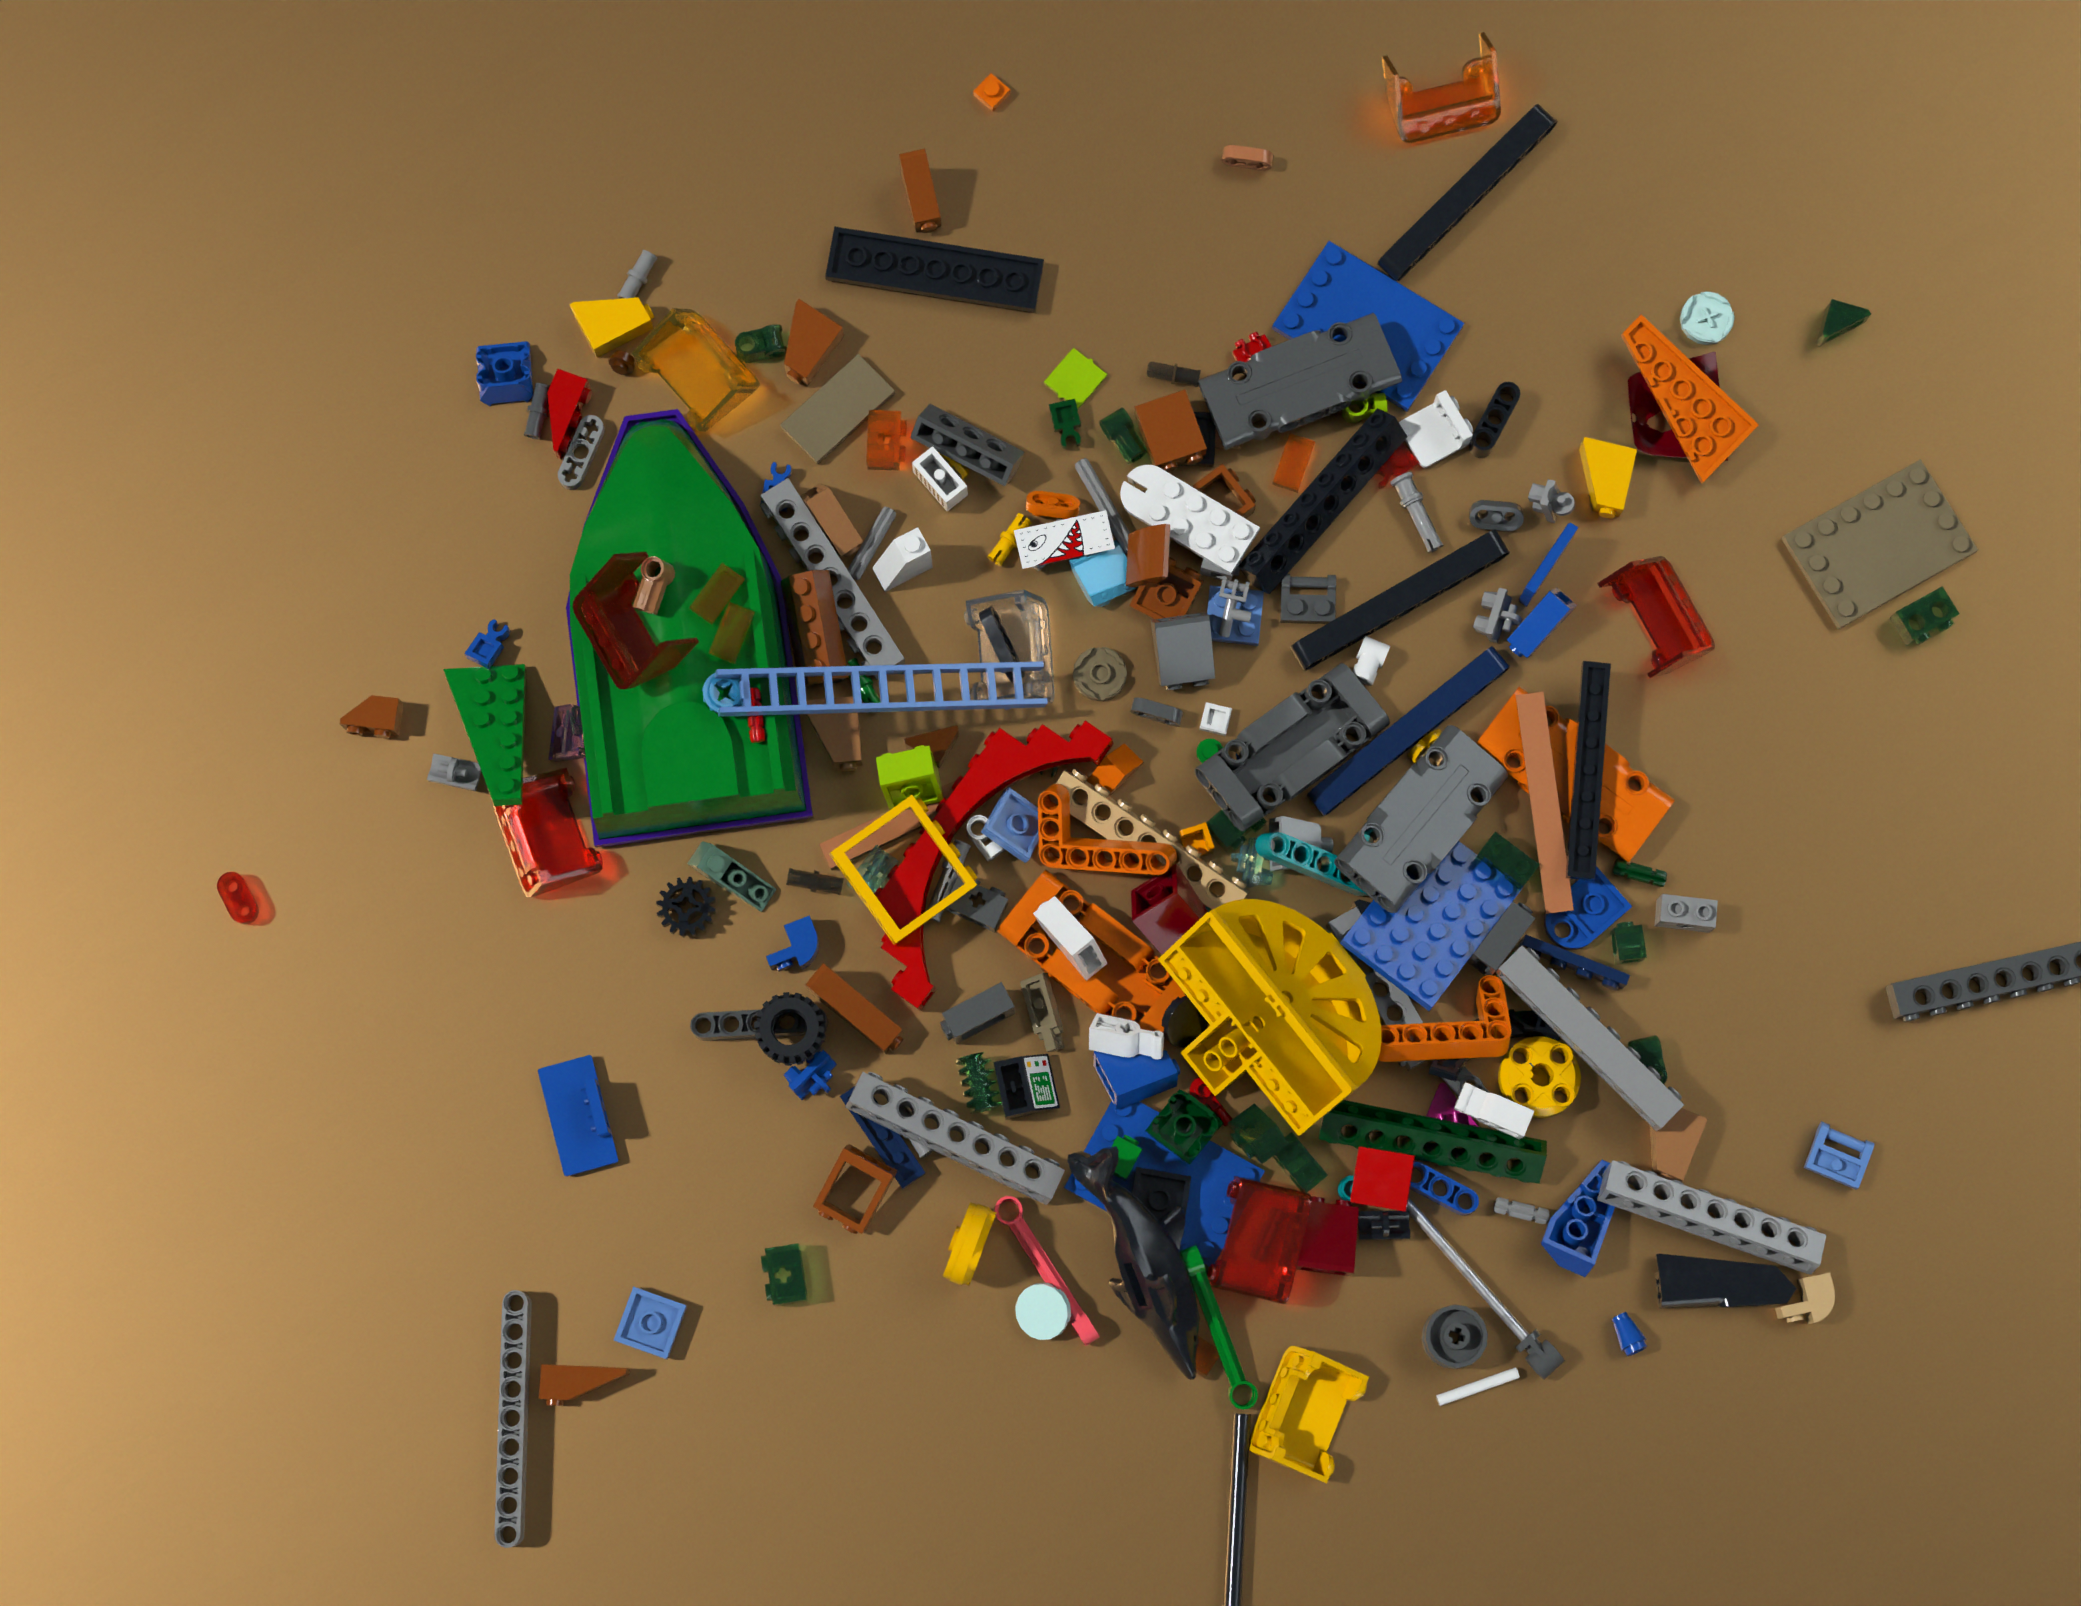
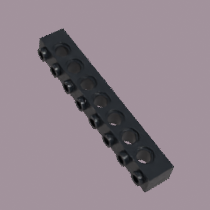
(1323, 501)

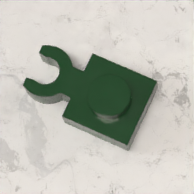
(1065, 419)

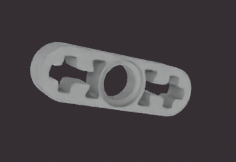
(595, 437)

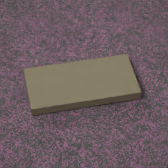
(837, 409)

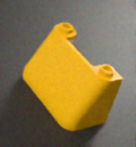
(1305, 1411)

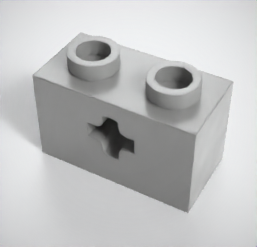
(1686, 913)

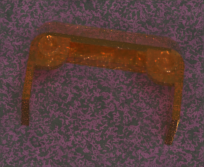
(1446, 107)

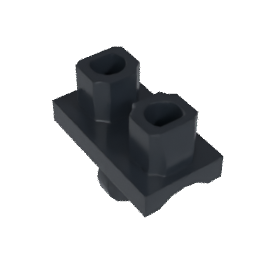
(1383, 1225)

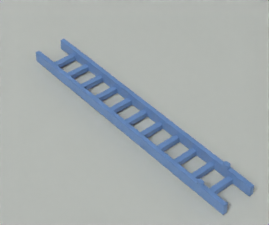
(882, 672)

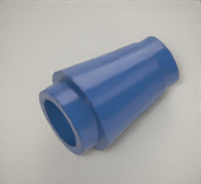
(1628, 1334)

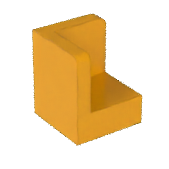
(1199, 838)

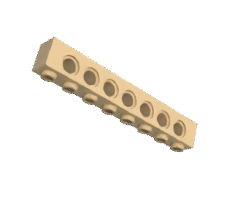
(1111, 829)

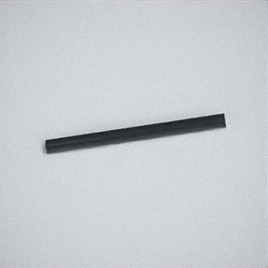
(1237, 1510)

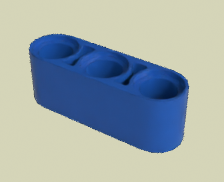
(1454, 1190)

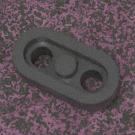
(1495, 515)

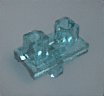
(1251, 865)
(876, 868)

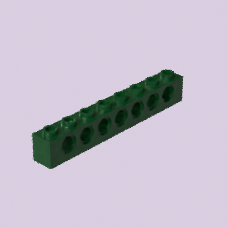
(1447, 1135)

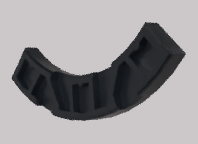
(1522, 1025)

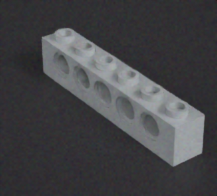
(1394, 998)

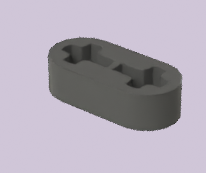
(1156, 711)

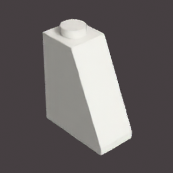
(903, 560)
(1070, 937)

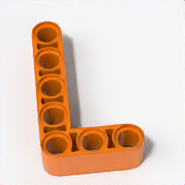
(1093, 848)
(1450, 1039)

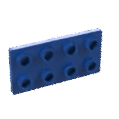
(578, 1115)

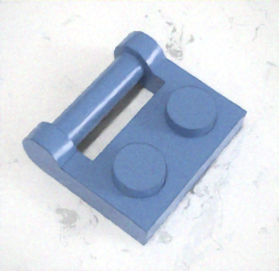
(1834, 1163)

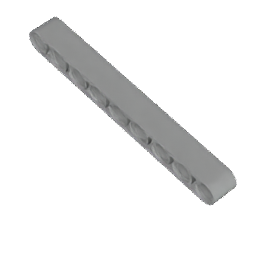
(520, 1431)

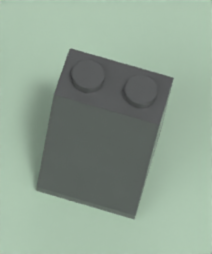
(1183, 650)

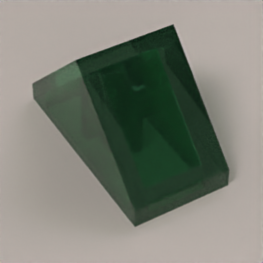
(1840, 319)

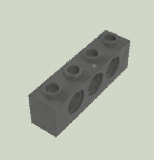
(967, 444)

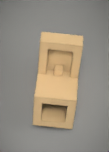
(1817, 1300)

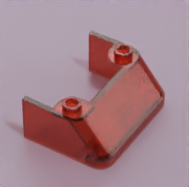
(1664, 611)
(616, 629)

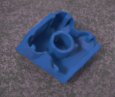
(504, 372)

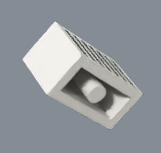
(939, 478)

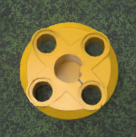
(1540, 1075)
(968, 1244)

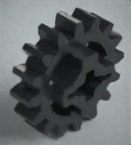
(699, 908)

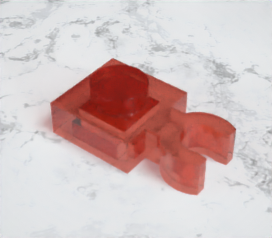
(1399, 463)

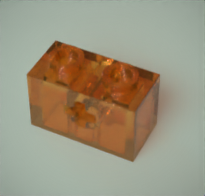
(881, 425)

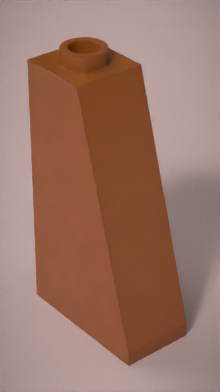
(854, 1009)

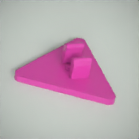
(1443, 1107)

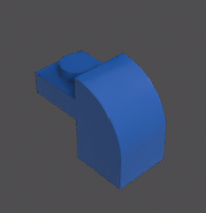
(803, 949)

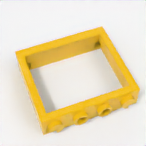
(868, 897)

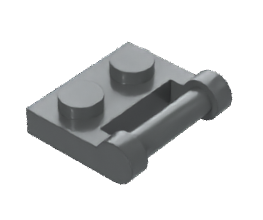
(1308, 608)

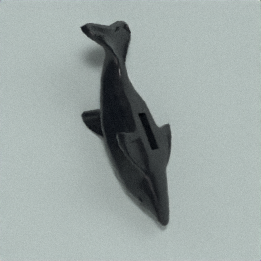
(1149, 1260)

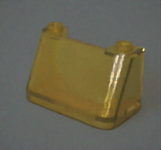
(696, 367)

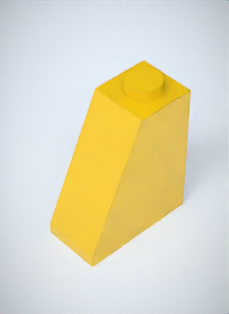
(612, 322)
(1607, 475)

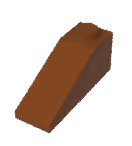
(571, 1382)

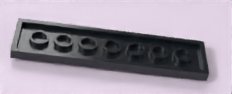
(934, 269)

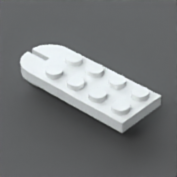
(1193, 517)

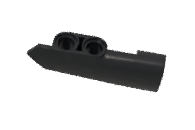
(1720, 1283)

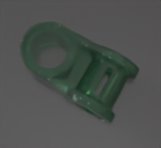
(762, 343)
(1651, 1054)

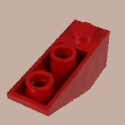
(566, 400)

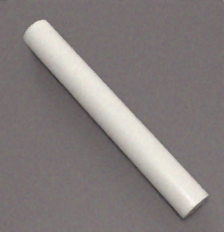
(1477, 1386)

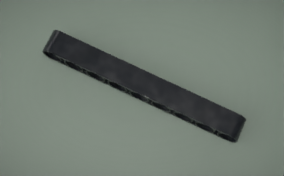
(1467, 192)
(1399, 600)

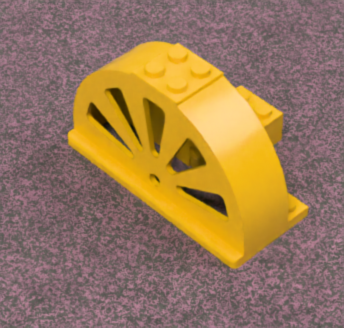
(1277, 1006)

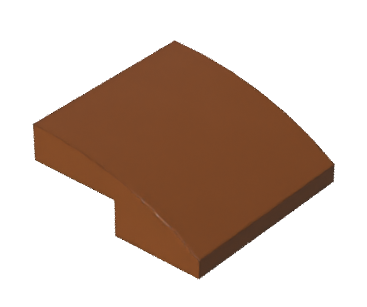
(1148, 555)

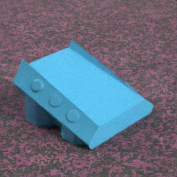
(1102, 575)

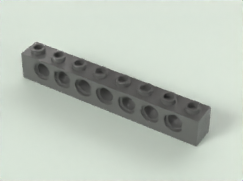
(1902, 993)

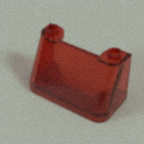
(546, 836)
(1262, 1240)

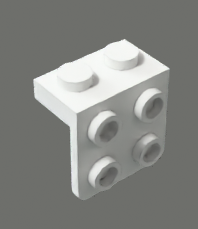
(1437, 430)

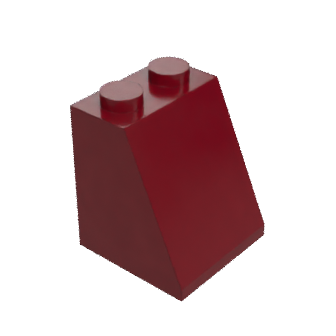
(1166, 908)
(1330, 1238)

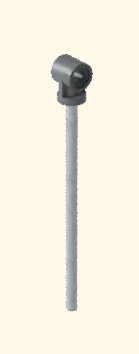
(1542, 1356)

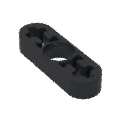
(999, 638)

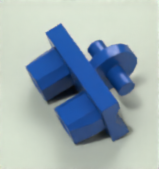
(812, 1077)

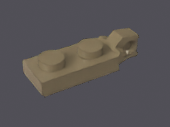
(1043, 1010)

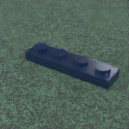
(1584, 967)
(889, 1147)

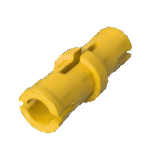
(1008, 540)

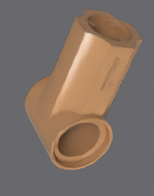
(651, 587)

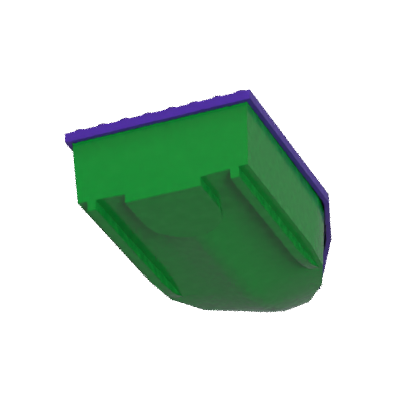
(656, 750)

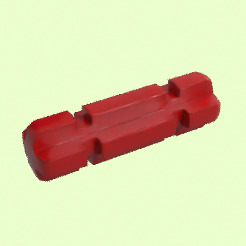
(757, 733)

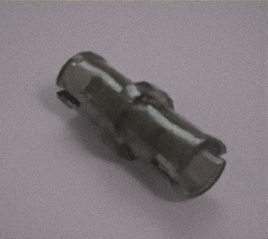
(814, 881)

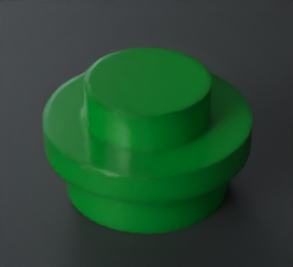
(1207, 749)

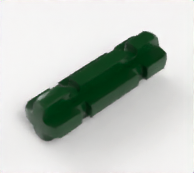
(1639, 873)

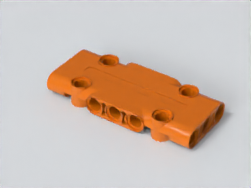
(1626, 812)
(1116, 986)

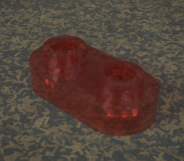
(237, 899)

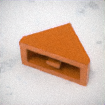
(1115, 768)

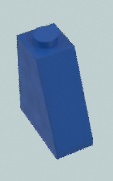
(1541, 623)
(1135, 1077)

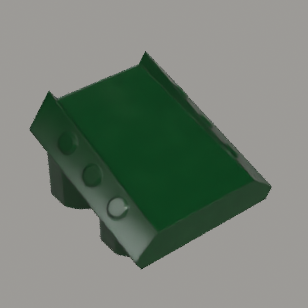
(1184, 1126)

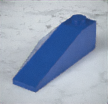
(1579, 1226)

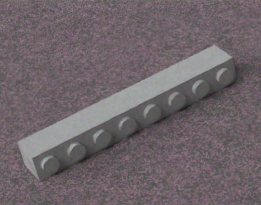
(1590, 1038)

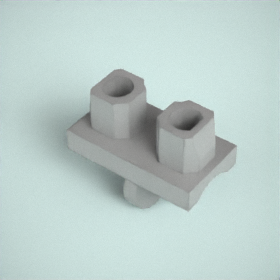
(1550, 500)
(1501, 617)
(454, 772)

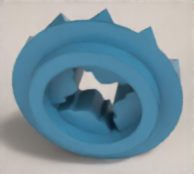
(711, 694)

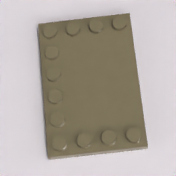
(1879, 544)

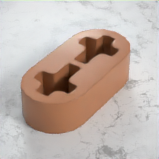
(1247, 157)

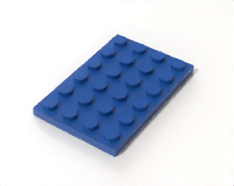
(1436, 926)

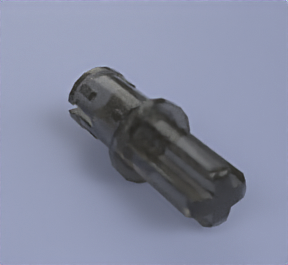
(1173, 373)

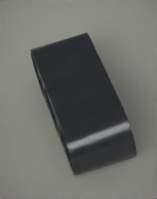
(1498, 408)

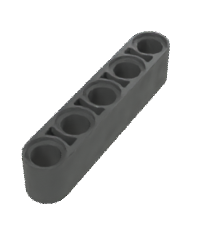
(745, 1028)

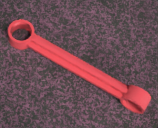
(1047, 1270)

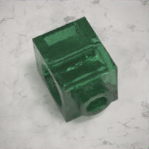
(1628, 943)

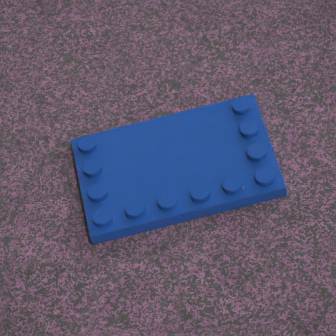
(1347, 288)
(1210, 1172)

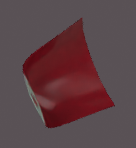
(1645, 406)

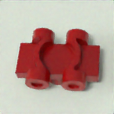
(1256, 344)

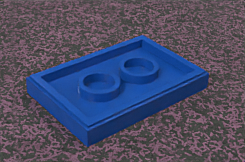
(1547, 564)

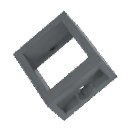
(1501, 939)
(977, 1013)

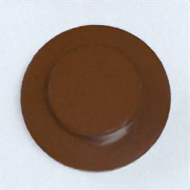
(622, 362)

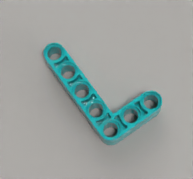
(1307, 860)

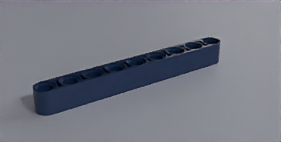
(1408, 731)

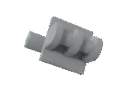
(1230, 610)

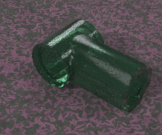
(1120, 429)

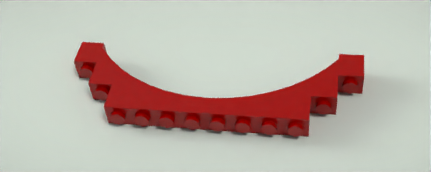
(998, 766)

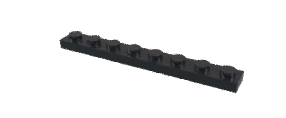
(1588, 770)

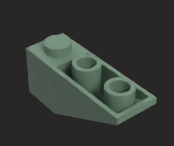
(731, 875)

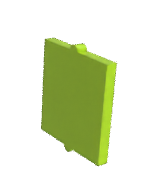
(1075, 378)

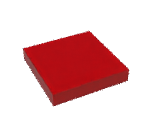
(1382, 1179)

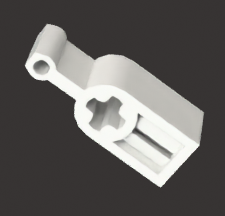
(1124, 1038)
(1494, 1110)

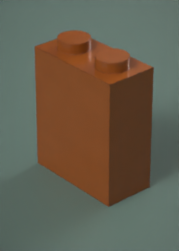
(1170, 431)

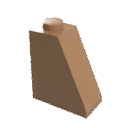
(832, 519)
(839, 734)
(1675, 1144)

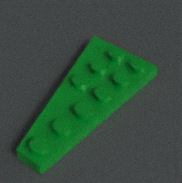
(494, 720)

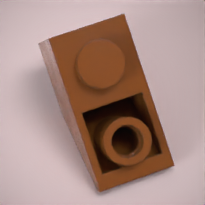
(375, 715)

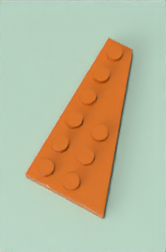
(1697, 410)

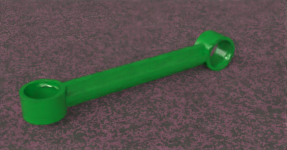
(1216, 1324)

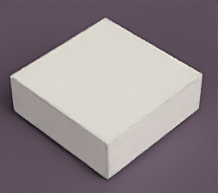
(1215, 719)

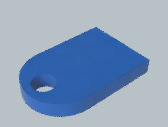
(1595, 907)

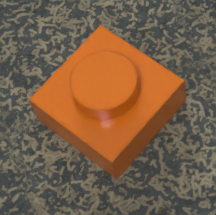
(991, 92)

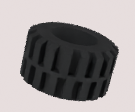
(781, 1006)

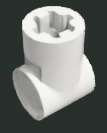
(1370, 656)
(992, 850)

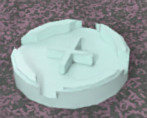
(1707, 318)
(1043, 1311)

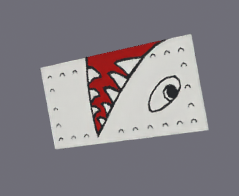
(1064, 539)

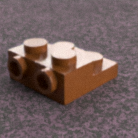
(1170, 596)

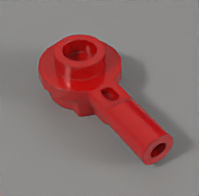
(1205, 1096)

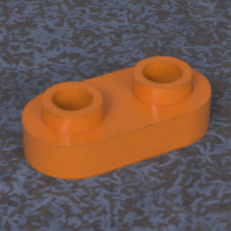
(1052, 504)

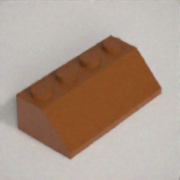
(813, 622)

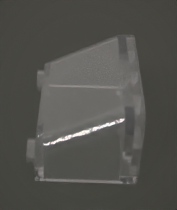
(1028, 628)

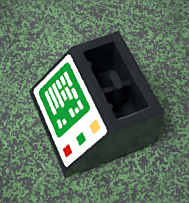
(1026, 1085)

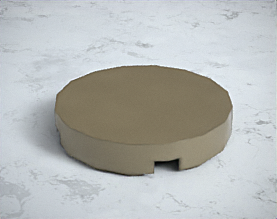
(1099, 674)

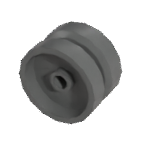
(1470, 1331)

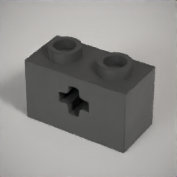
(984, 916)

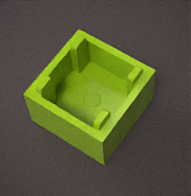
(909, 774)

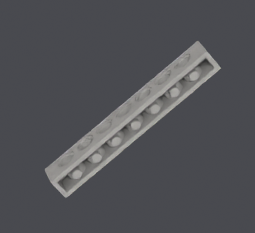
(786, 496)
(939, 1140)
(1776, 1248)

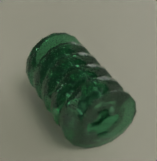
(978, 1082)

